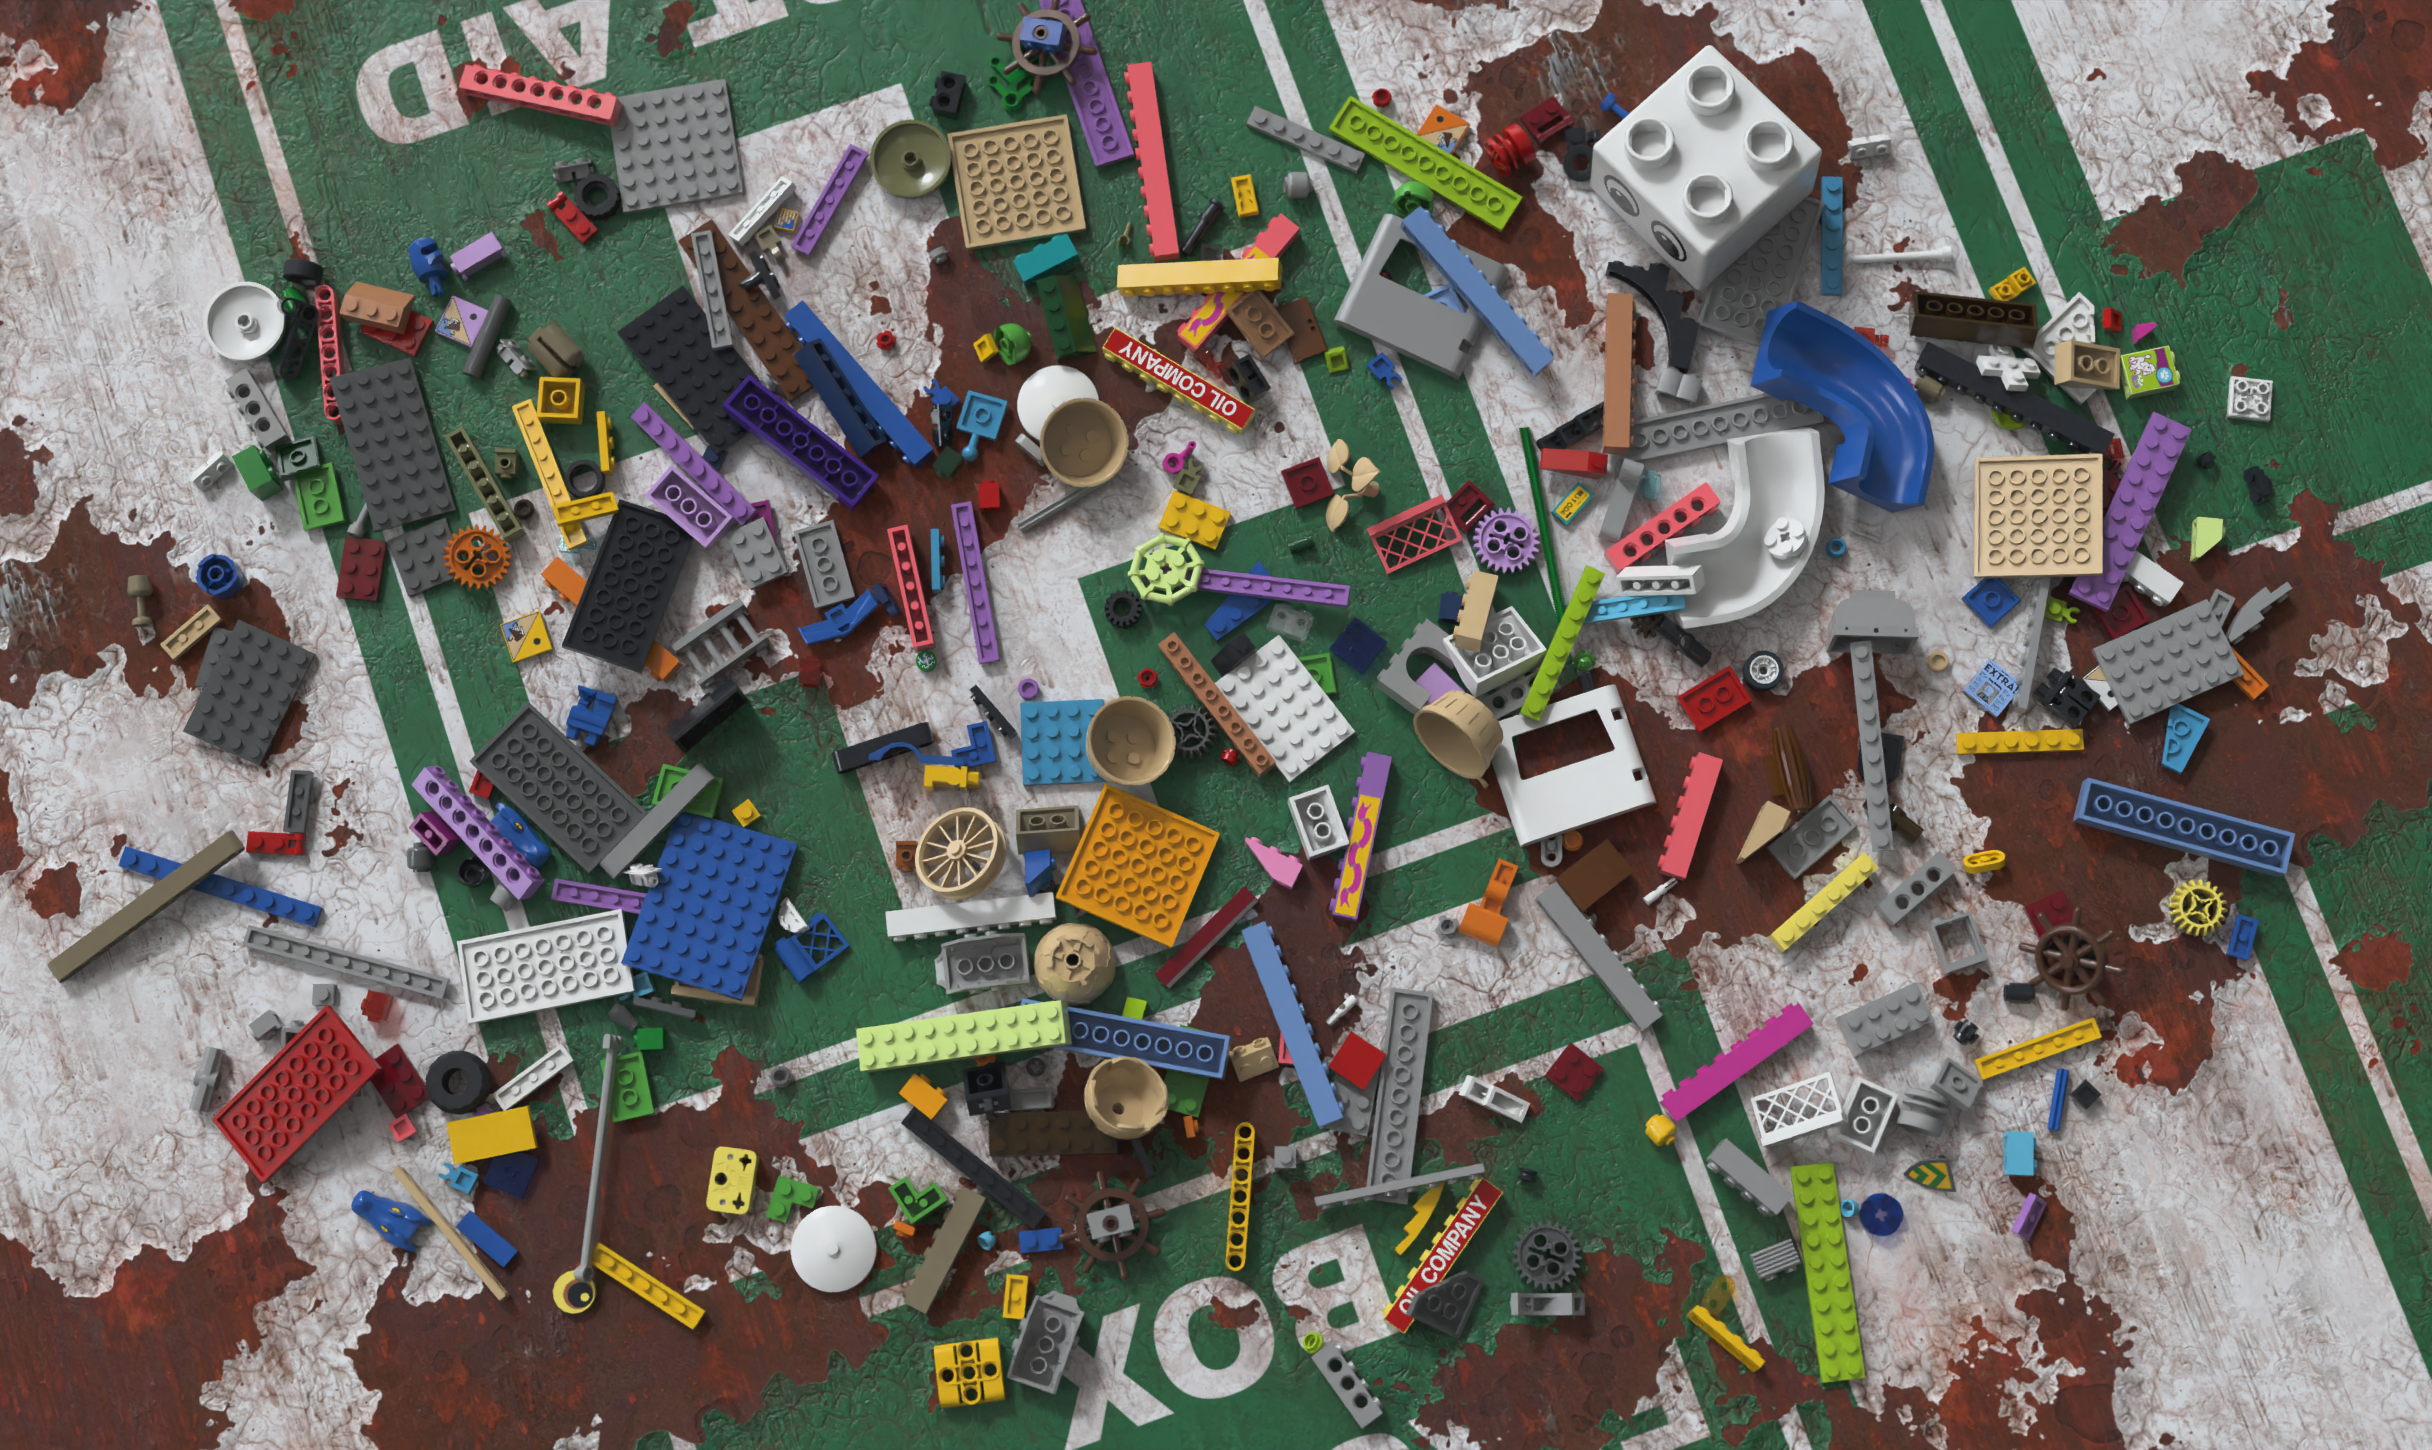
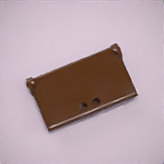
(1307, 337)

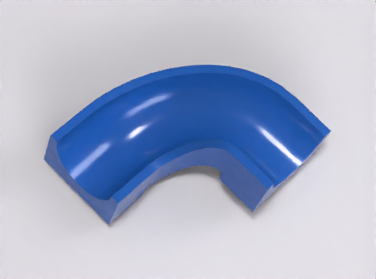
(1862, 391)

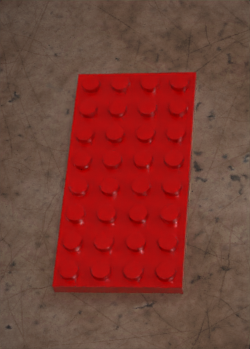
(296, 1094)

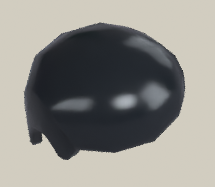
(473, 872)

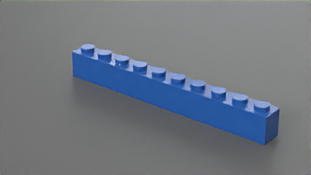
(881, 408)

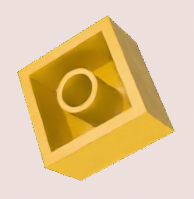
(560, 400)

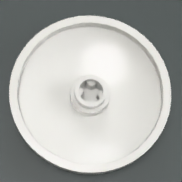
(244, 322)
(1048, 390)
(833, 1249)

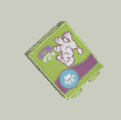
(2148, 372)

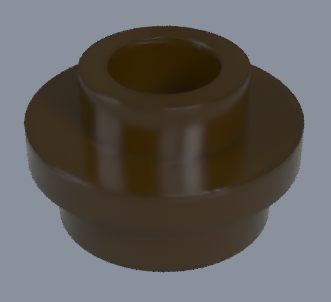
(524, 503)

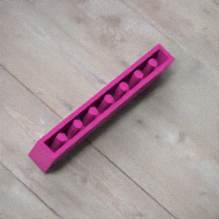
(1735, 1063)

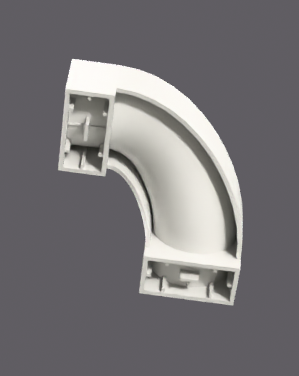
(1773, 479)

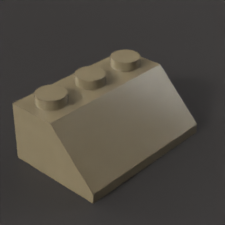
(1048, 829)

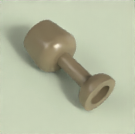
(140, 588)

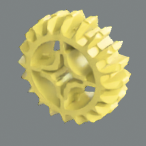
(2192, 901)

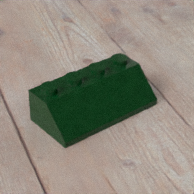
(1066, 317)

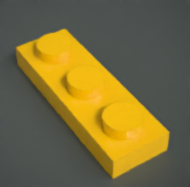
(606, 443)
(585, 509)

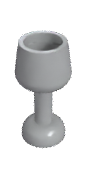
(503, 897)

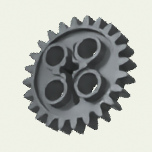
(1540, 1273)

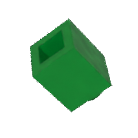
(650, 1039)

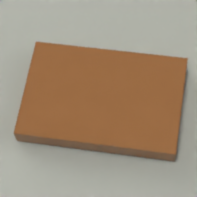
(1259, 322)

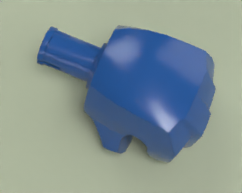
(427, 264)

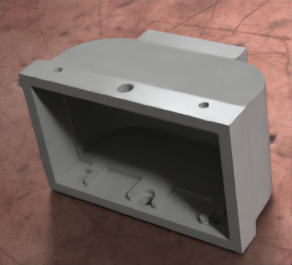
(1873, 618)

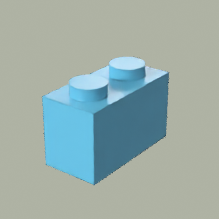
(2019, 1153)

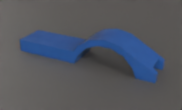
(929, 759)

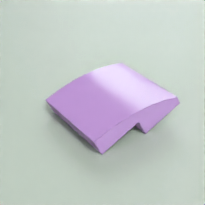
(1437, 682)

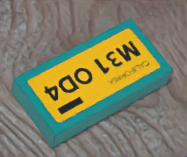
(1572, 504)

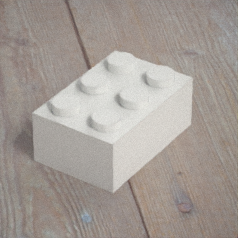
(1867, 1113)

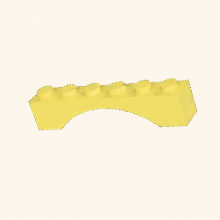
(1823, 902)

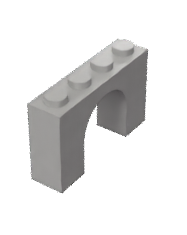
(1396, 681)

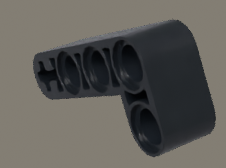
(292, 338)

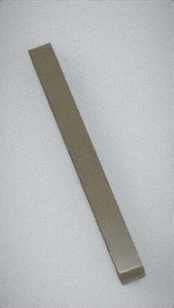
(146, 906)

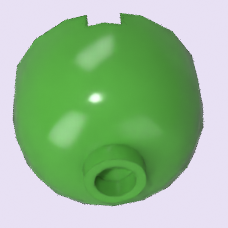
(1411, 196)
(1013, 341)

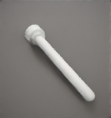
(1942, 254)

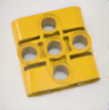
(946, 1359)

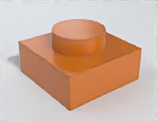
(1191, 1127)
(904, 1230)

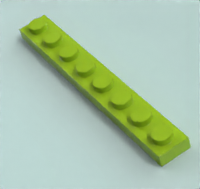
(1562, 643)

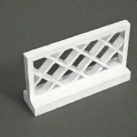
(1804, 1128)

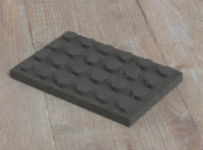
(249, 692)

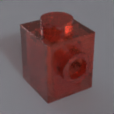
(376, 1006)

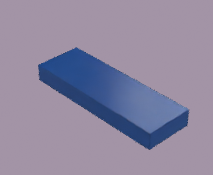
(487, 1238)

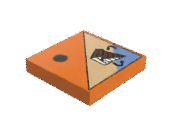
(1443, 129)

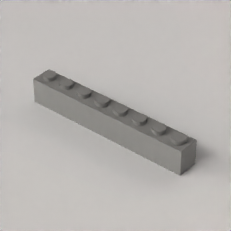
(1598, 957)

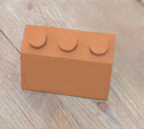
(377, 307)

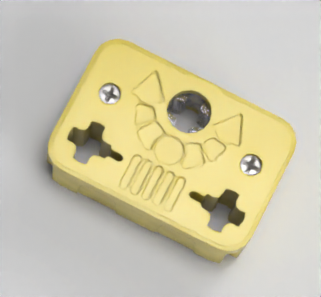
(739, 1184)

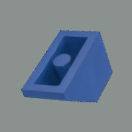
(1038, 870)

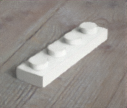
(762, 211)
(533, 1077)

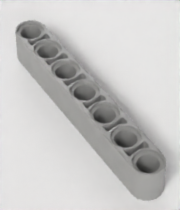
(657, 821)

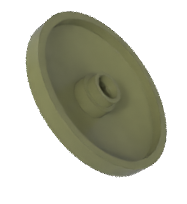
(910, 159)

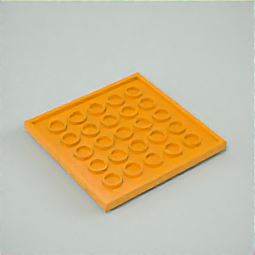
(1137, 865)

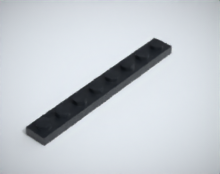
(974, 1167)

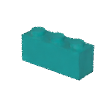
(1045, 259)

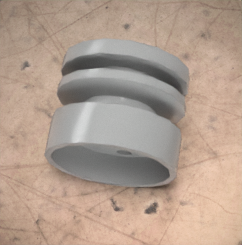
(1923, 1112)

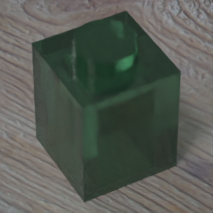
(948, 464)

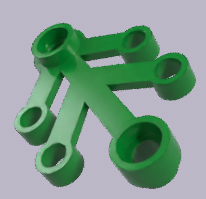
(1013, 79)

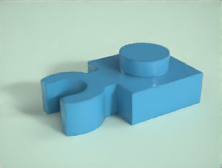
(461, 1179)

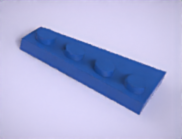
(1237, 610)

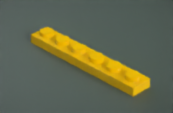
(2019, 742)
(2037, 1048)
(647, 1286)

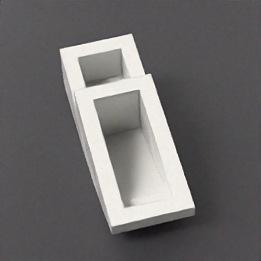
(1494, 1098)

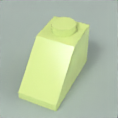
(2205, 534)

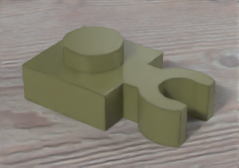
(1188, 480)

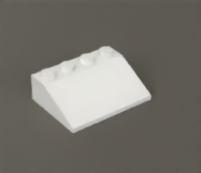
(1505, 653)

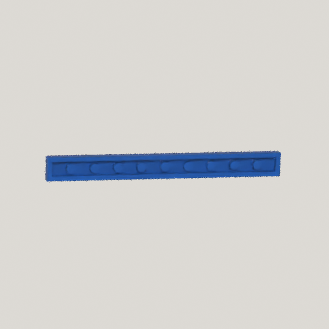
(226, 888)

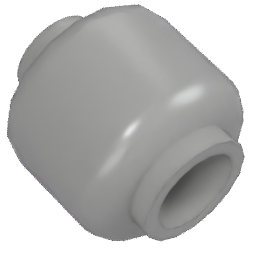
(1297, 185)

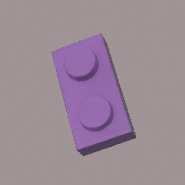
(2029, 1216)

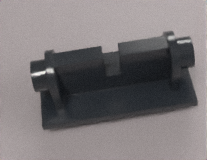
(943, 434)

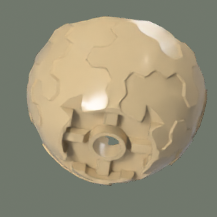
(1076, 983)
(1134, 1089)

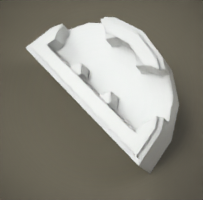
(791, 918)

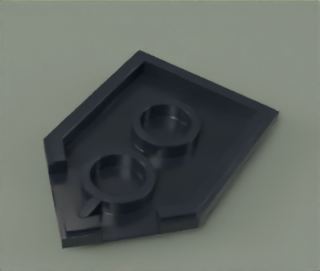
(1892, 753)

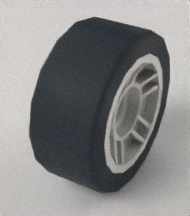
(1757, 661)

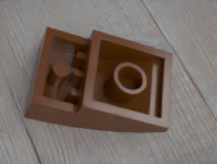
(1594, 875)

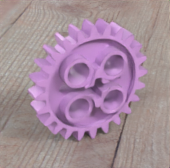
(1500, 558)

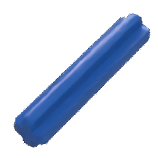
(2058, 1099)

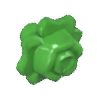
(1583, 661)

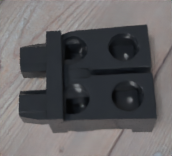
(2068, 698)

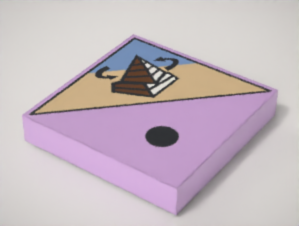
(461, 321)

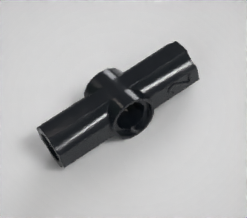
(1673, 634)

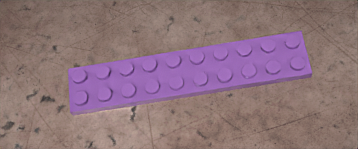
(1094, 96)
(2133, 507)

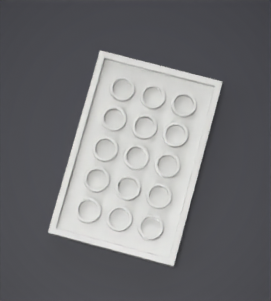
(1285, 708)

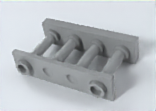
(702, 635)

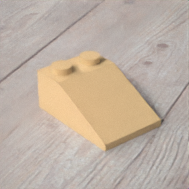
(2087, 365)
(1768, 824)

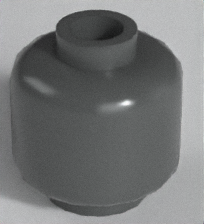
(420, 858)

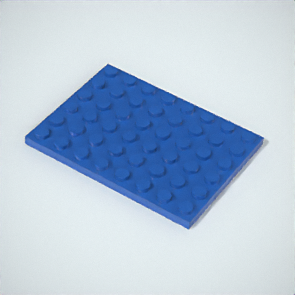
(710, 905)

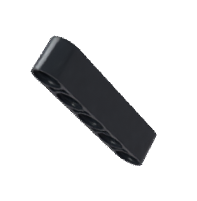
(857, 755)

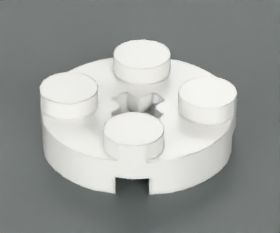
(1781, 529)

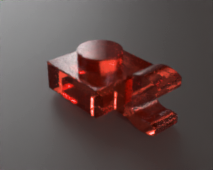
(1869, 334)
(1205, 358)

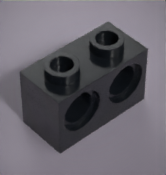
(952, 95)
(1248, 379)

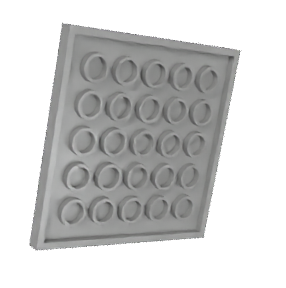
(676, 147)

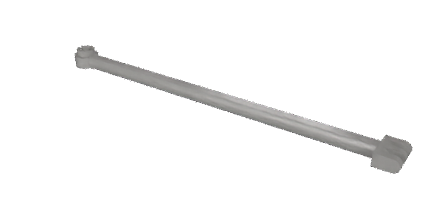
(612, 1043)

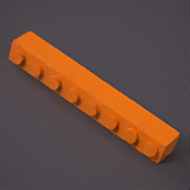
(571, 587)

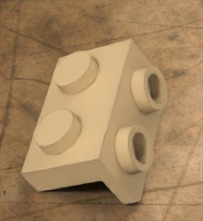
(1253, 1059)

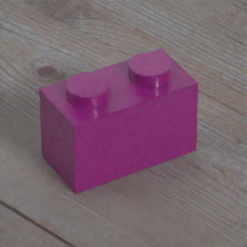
(435, 833)

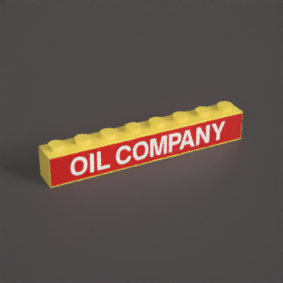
(1178, 381)
(1445, 1250)

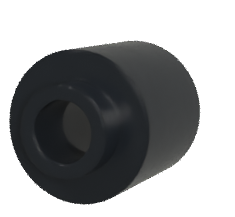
(2018, 993)

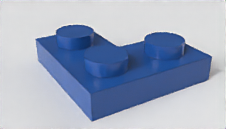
(981, 749)

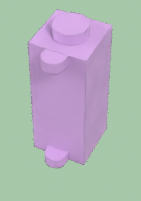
(477, 255)

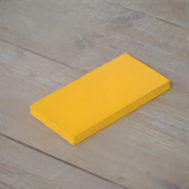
(492, 1134)

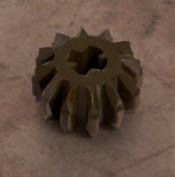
(1642, 627)

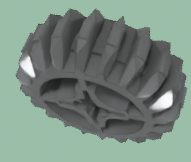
(1197, 715)

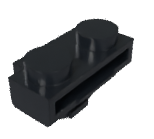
(2258, 484)

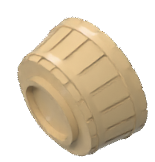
(1084, 442)
(1459, 733)
(1130, 741)

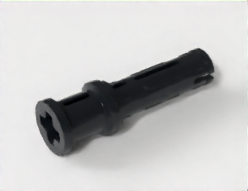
(1206, 220)

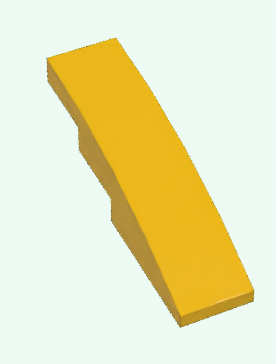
(1424, 1208)

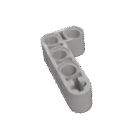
(1621, 500)

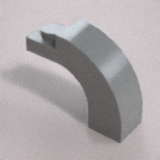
(1547, 1304)

